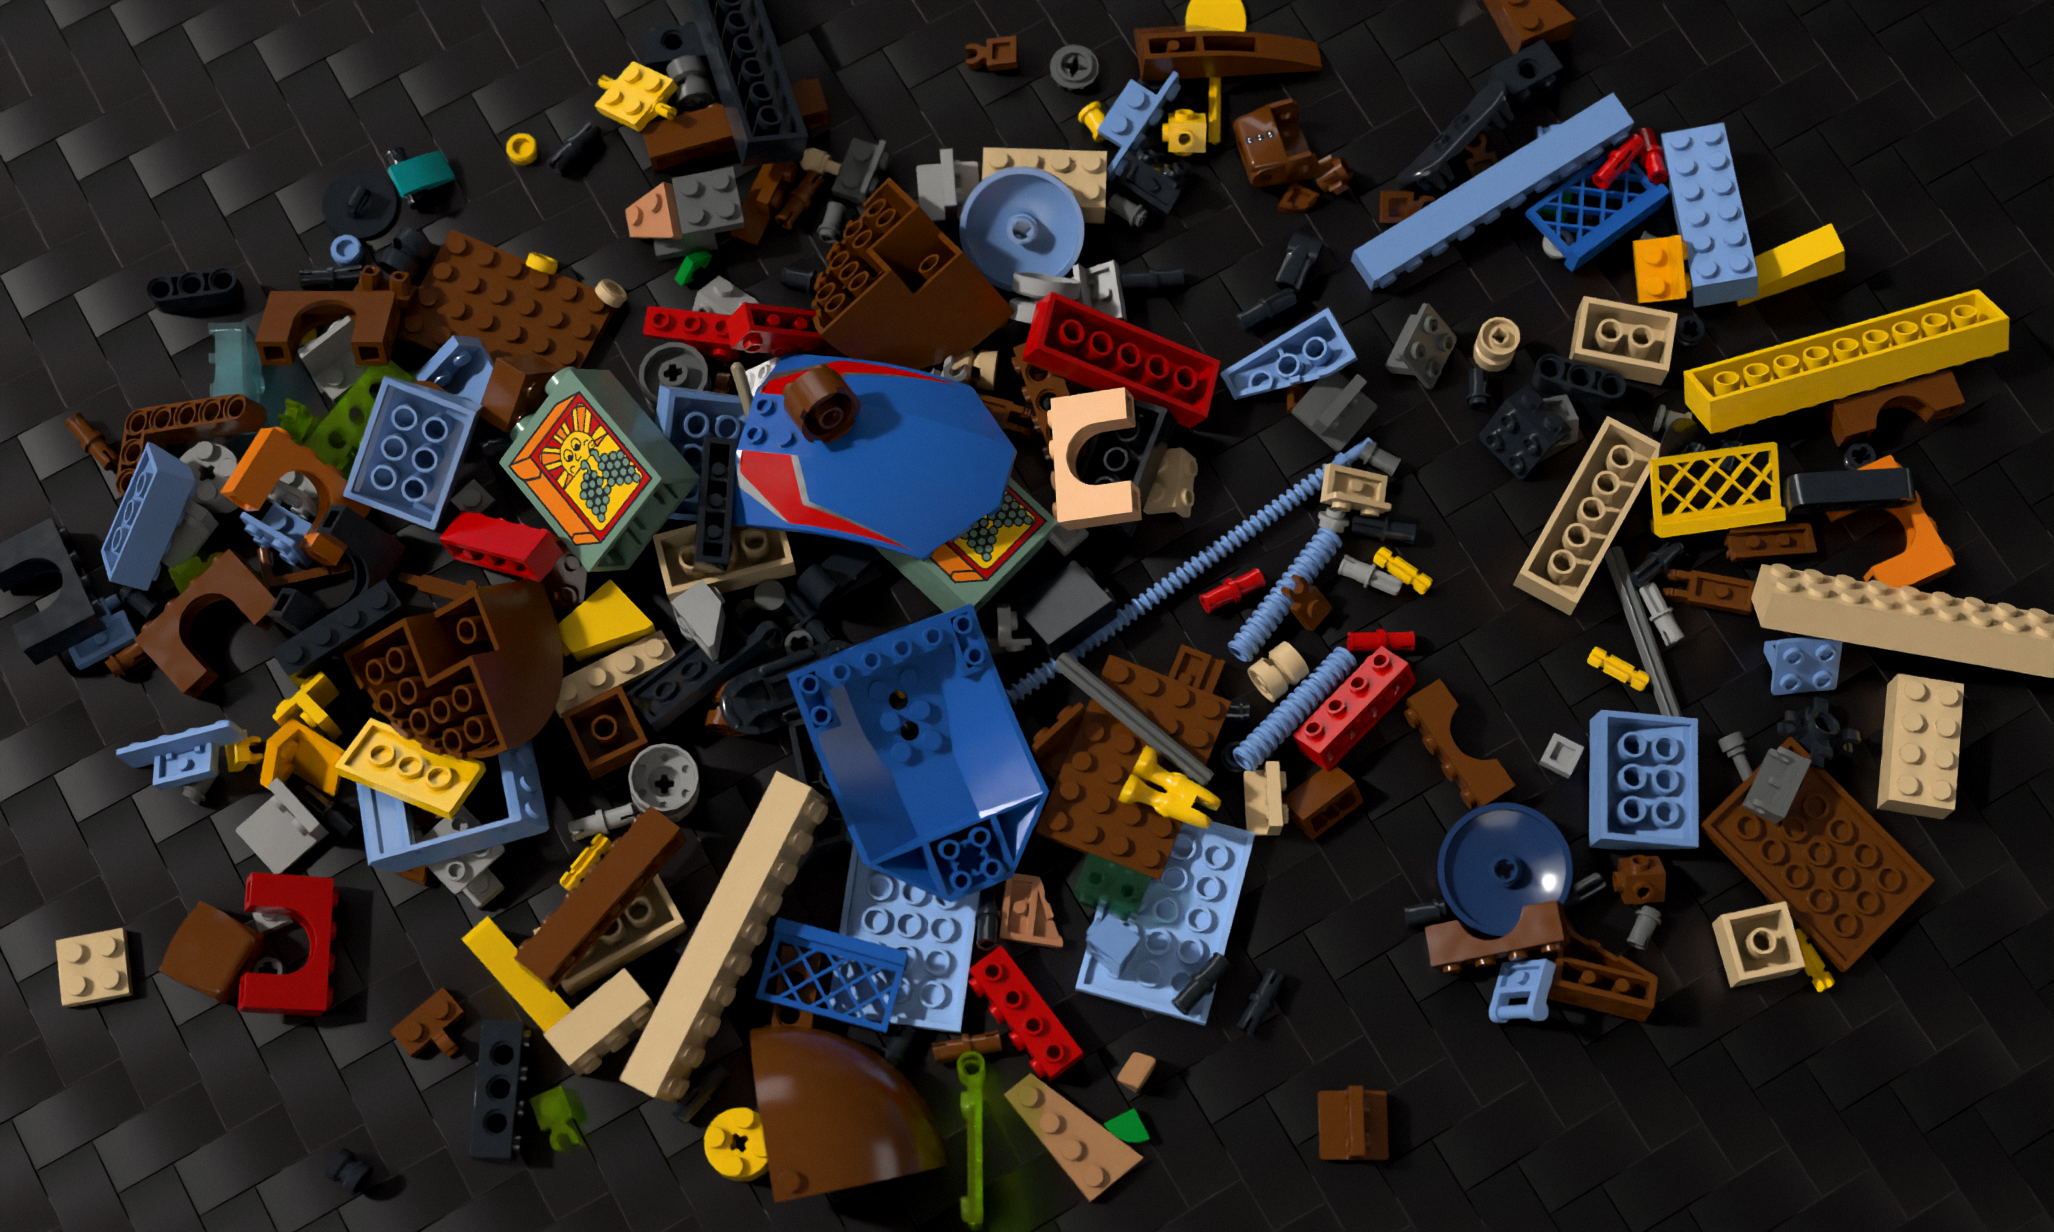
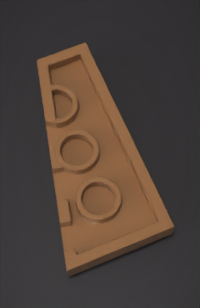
(1077, 1142)

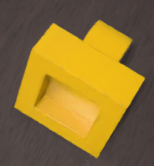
(239, 755)

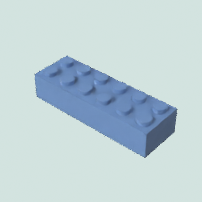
(1710, 215)

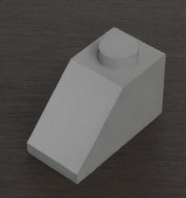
(702, 616)

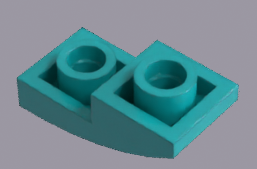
(421, 173)

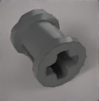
(1666, 417)

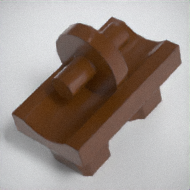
(398, 281)

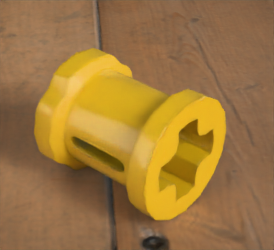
(1093, 116)

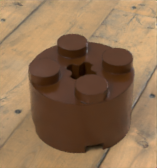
(821, 404)

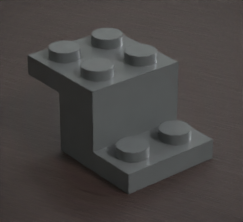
(705, 206)

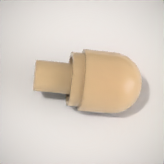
(819, 162)

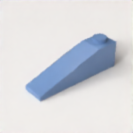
(1301, 355)

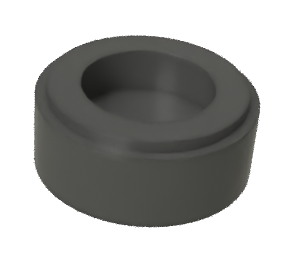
(770, 596)

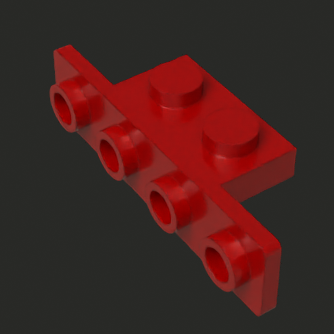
(697, 329)

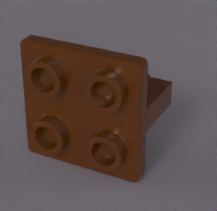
(1353, 1124)

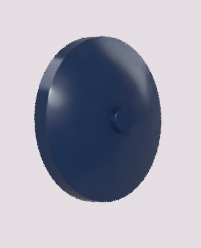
(1499, 863)

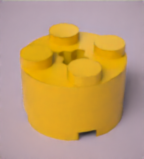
(721, 1140)

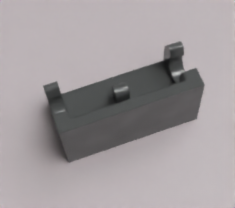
(1776, 784)

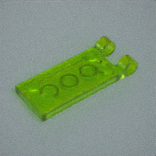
(973, 1109)

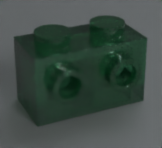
(1111, 887)

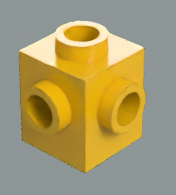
(1185, 132)

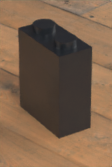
(1065, 609)

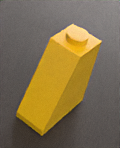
(603, 624)

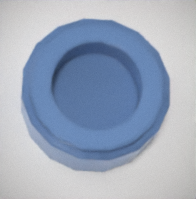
(346, 250)

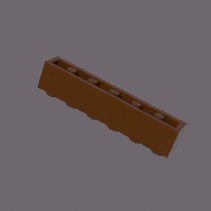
(708, 133)
(600, 898)

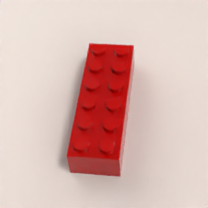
(1116, 354)

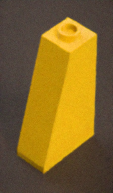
(1798, 262)
(498, 956)

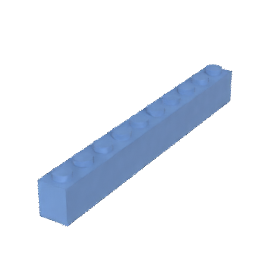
(1492, 191)

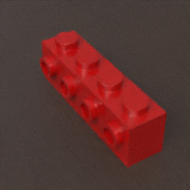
(777, 331)
(502, 545)
(1354, 708)
(1025, 1014)

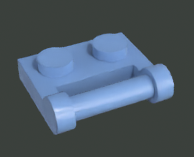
(1522, 980)

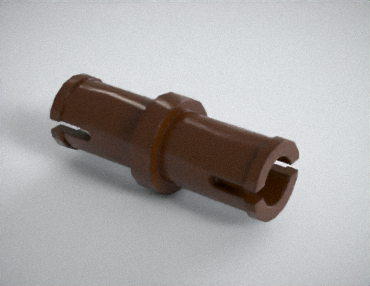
(799, 199)
(92, 441)
(954, 1048)

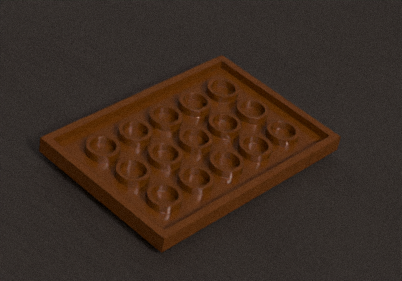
(505, 304)
(1084, 800)
(1824, 859)

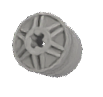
(664, 764)

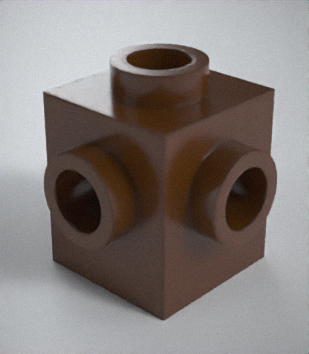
(1640, 880)

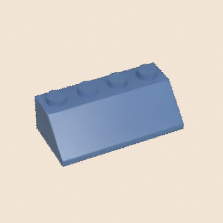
(147, 518)

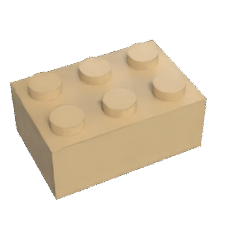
(1624, 339)
(601, 1023)

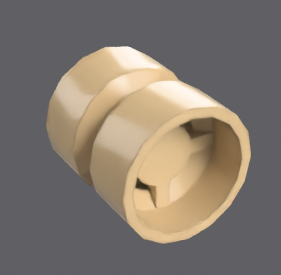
(1496, 344)
(985, 360)
(1276, 673)

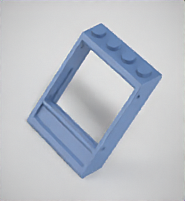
(390, 827)

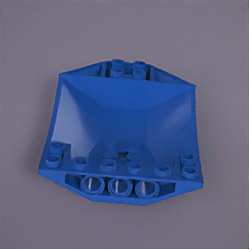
(956, 798)

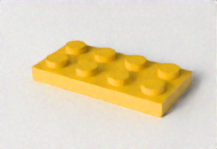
(407, 772)

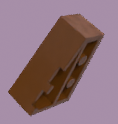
(1530, 21)
(1601, 981)

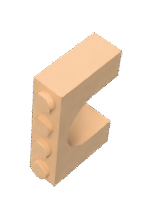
(1072, 424)

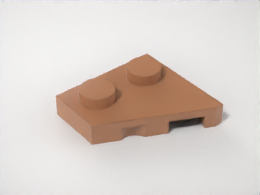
(655, 215)
(1027, 914)

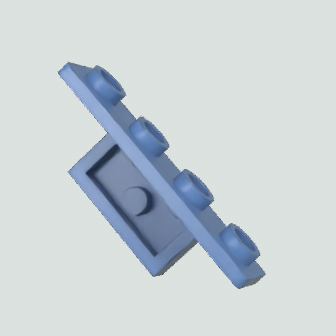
(1132, 117)
(183, 756)

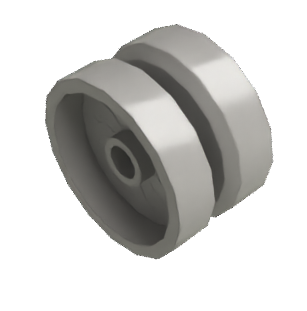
(1037, 287)

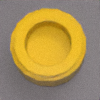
(522, 149)
(542, 263)

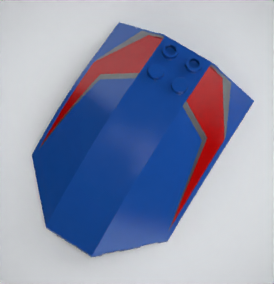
(901, 480)

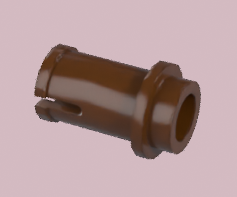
(126, 659)

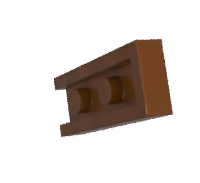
(1770, 542)

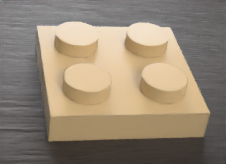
(94, 967)

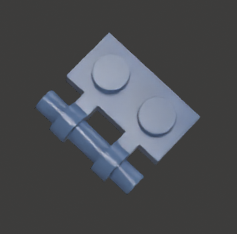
(116, 637)

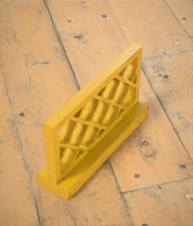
(1719, 517)

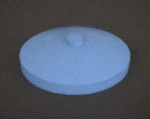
(1021, 224)

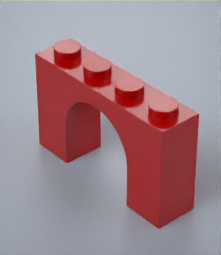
(311, 904)

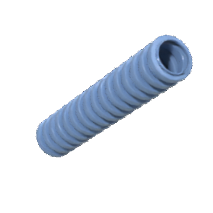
(1276, 604)
(1295, 709)

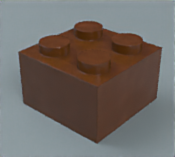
(516, 389)
(605, 732)

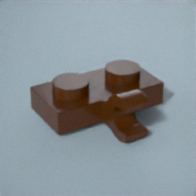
(430, 1025)

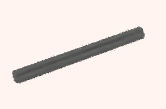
(1642, 632)
(1134, 719)

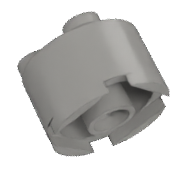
(207, 463)

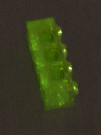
(339, 421)

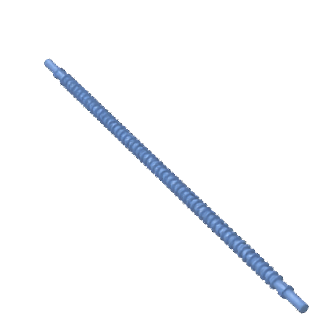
(1189, 570)

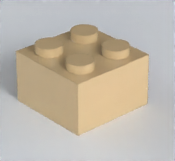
(1758, 944)

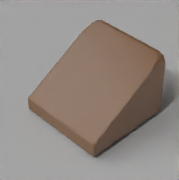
(1136, 1071)

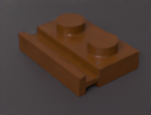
(1197, 669)

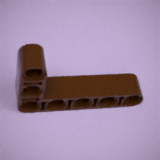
(184, 423)

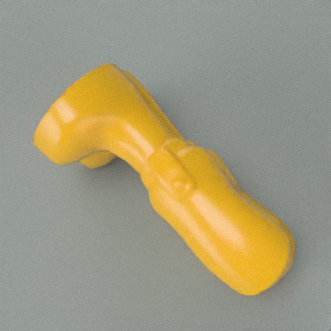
(1180, 792)

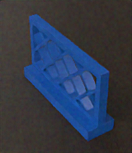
(1608, 230)
(838, 946)

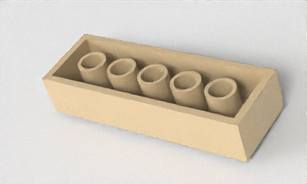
(1588, 516)

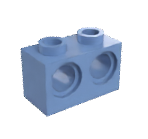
(1112, 944)

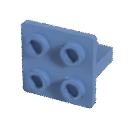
(1803, 664)

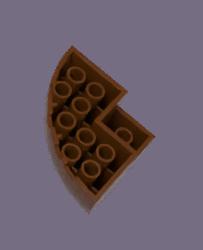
(903, 289)
(469, 674)
(837, 1113)

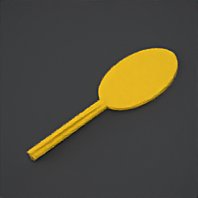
(1221, 15)

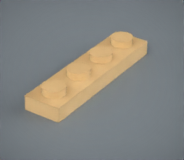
(614, 670)

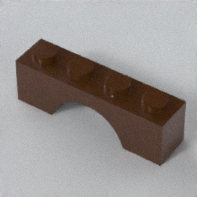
(1929, 396)
(1480, 780)
(1539, 928)

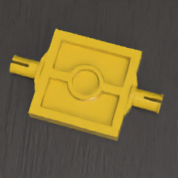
(637, 96)

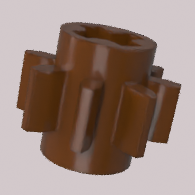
(1334, 174)

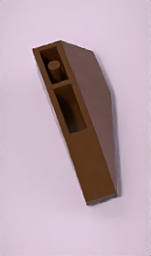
(1218, 52)

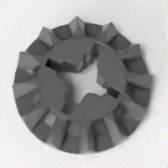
(1065, 59)

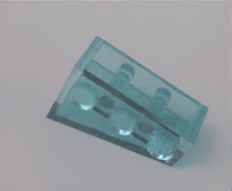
(236, 362)

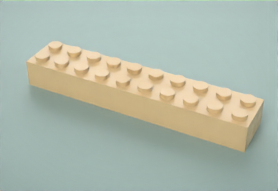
(1905, 619)
(725, 939)

